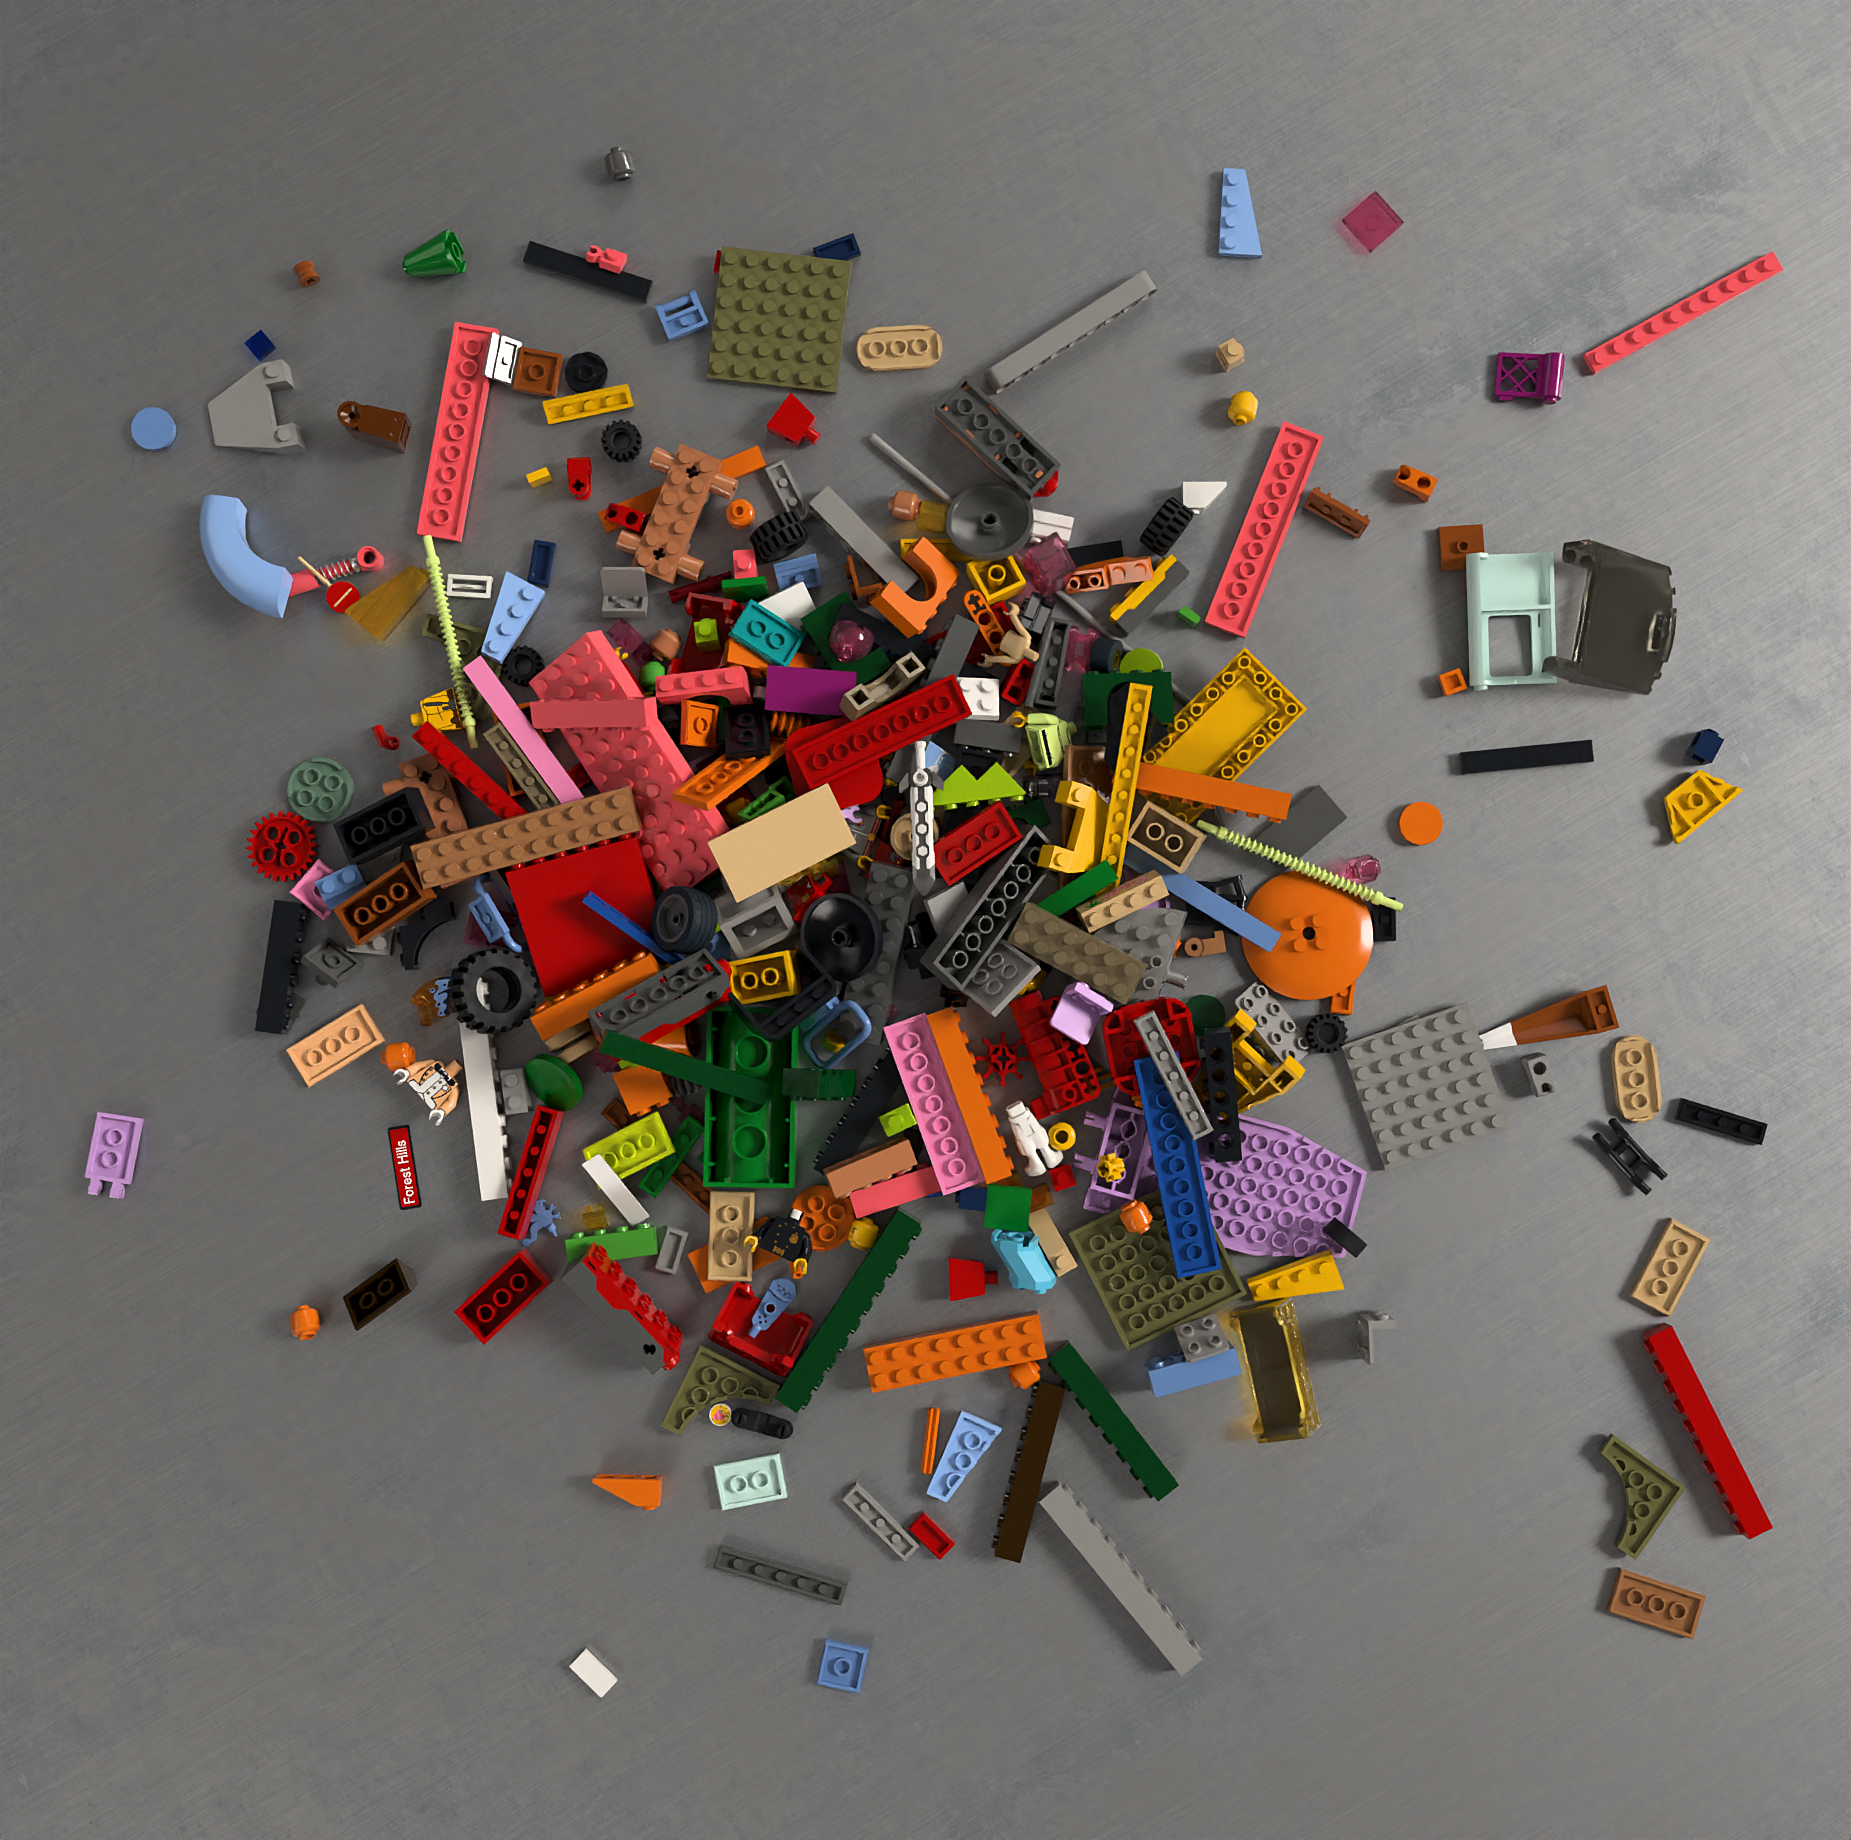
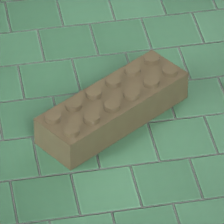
(1077, 953)

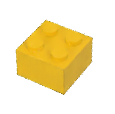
(996, 579)

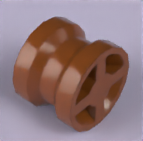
(306, 273)

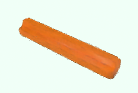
(930, 1440)

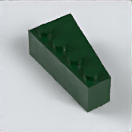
(818, 1083)

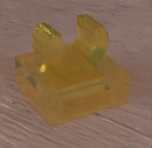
(595, 1219)

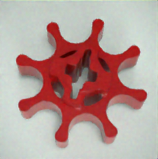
(1012, 1058)

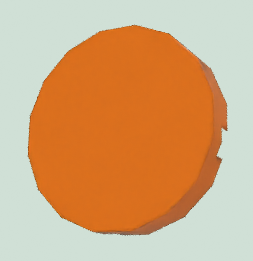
(1420, 823)

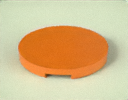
(824, 1216)

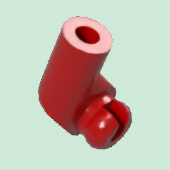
(385, 741)

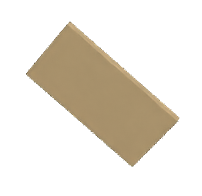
(781, 842)

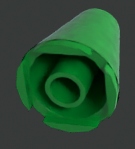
(436, 257)

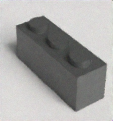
(988, 737)

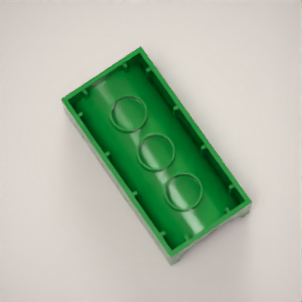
(743, 1139)

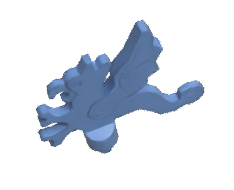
(543, 1219)

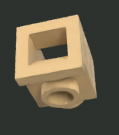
(1230, 354)

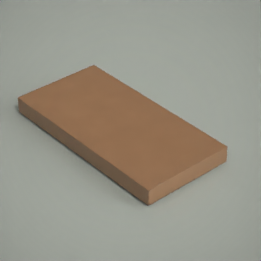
(1655, 1603)

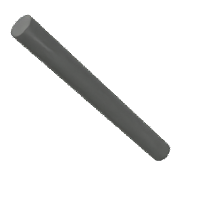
(1039, 663)

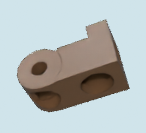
(1195, 947)

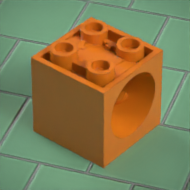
(643, 1088)

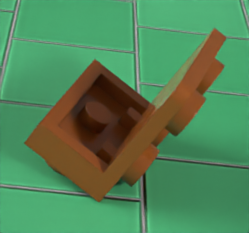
(864, 594)

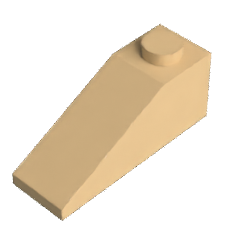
(1051, 1242)

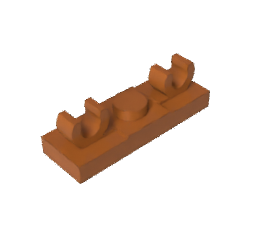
(1336, 512)

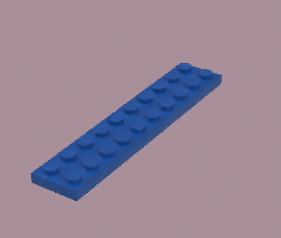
(1177, 1176)

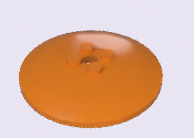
(1315, 966)

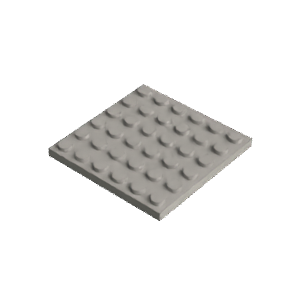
(1426, 1086)

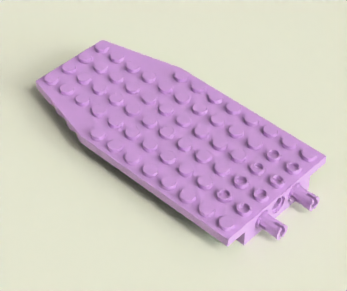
(1260, 1205)

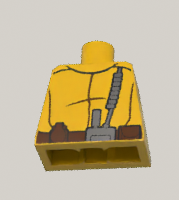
(441, 711)

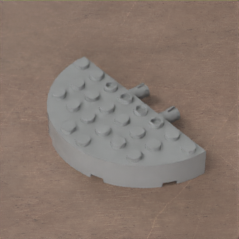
(1152, 938)

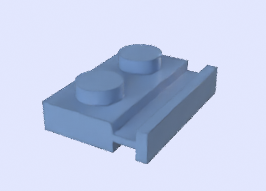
(798, 569)
(341, 885)

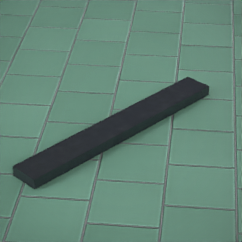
(896, 641)

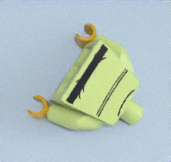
(1046, 739)

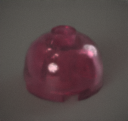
(850, 642)

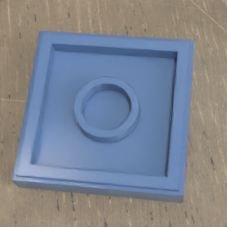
(842, 1665)

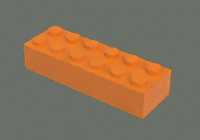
(572, 1007)

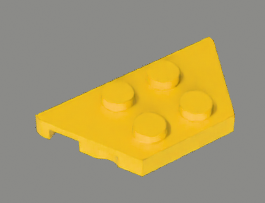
(1696, 802)

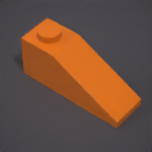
(635, 1489)

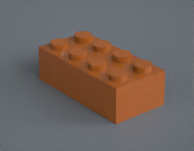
(384, 903)

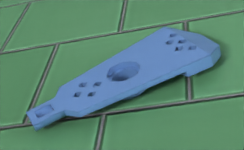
(776, 1298)

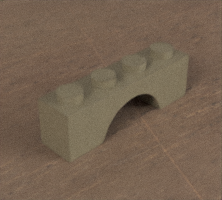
(868, 697)

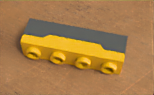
(1148, 595)

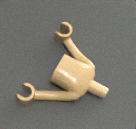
(1013, 643)

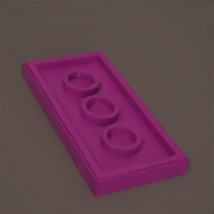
(807, 689)

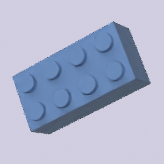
(1177, 1374)

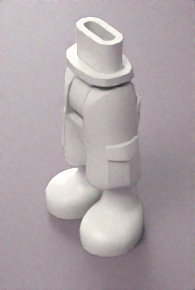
(1029, 1137)

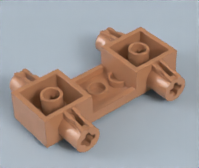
(677, 513)
(439, 797)

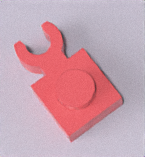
(608, 259)

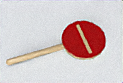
(339, 594)

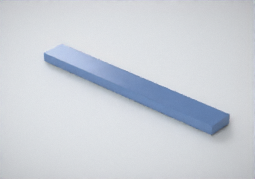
(1204, 899)

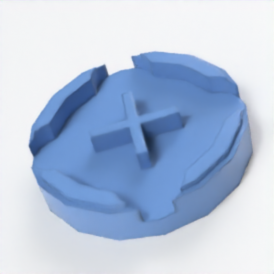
(153, 429)

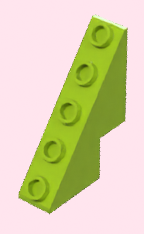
(965, 789)

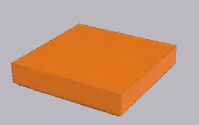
(699, 724)

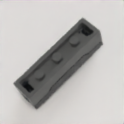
(1052, 671)

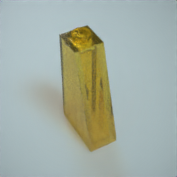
(391, 602)

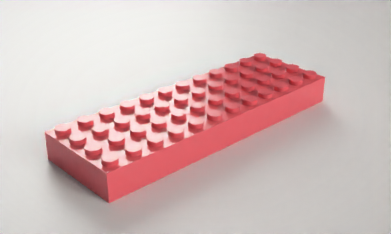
(647, 760)

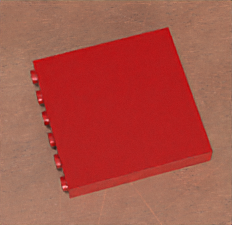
(565, 934)

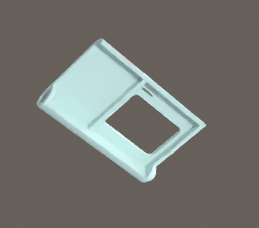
(1506, 588)

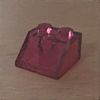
(1049, 565)

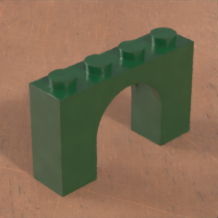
(819, 625)
(1097, 687)

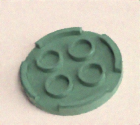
(320, 790)

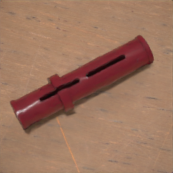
(699, 587)

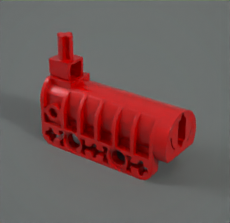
(1051, 1057)

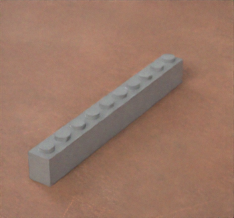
(1119, 1577)

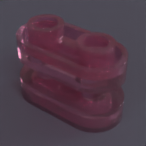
(1088, 640)

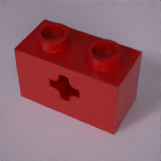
(1016, 683)

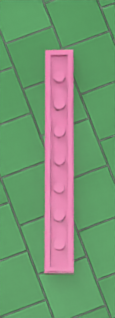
(522, 730)

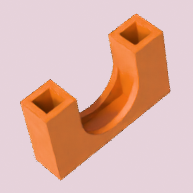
(938, 576)

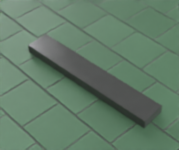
(780, 1574)

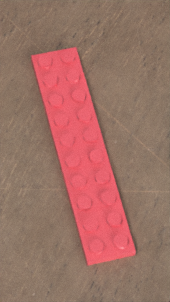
(456, 435)
(1263, 529)

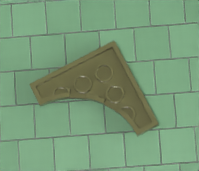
(470, 645)
(713, 1380)
(1648, 1494)

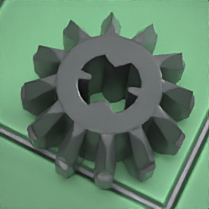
(683, 1087)

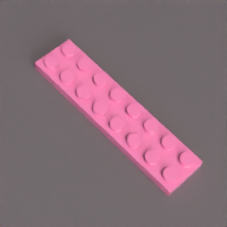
(934, 1104)

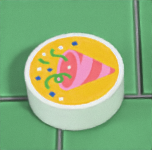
(720, 1414)

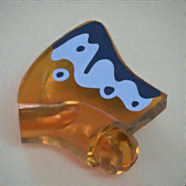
(432, 1000)

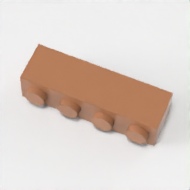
(869, 1167)

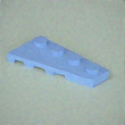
(1237, 222)
(511, 614)
(965, 1446)

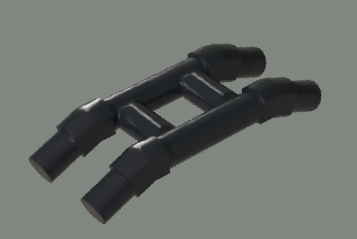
(1642, 1156)

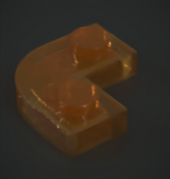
(1041, 1193)

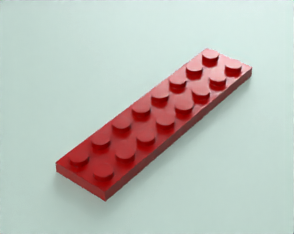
(882, 732)

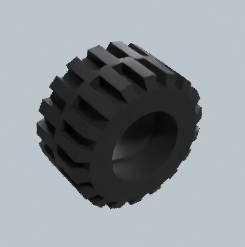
(1166, 526)
(779, 537)

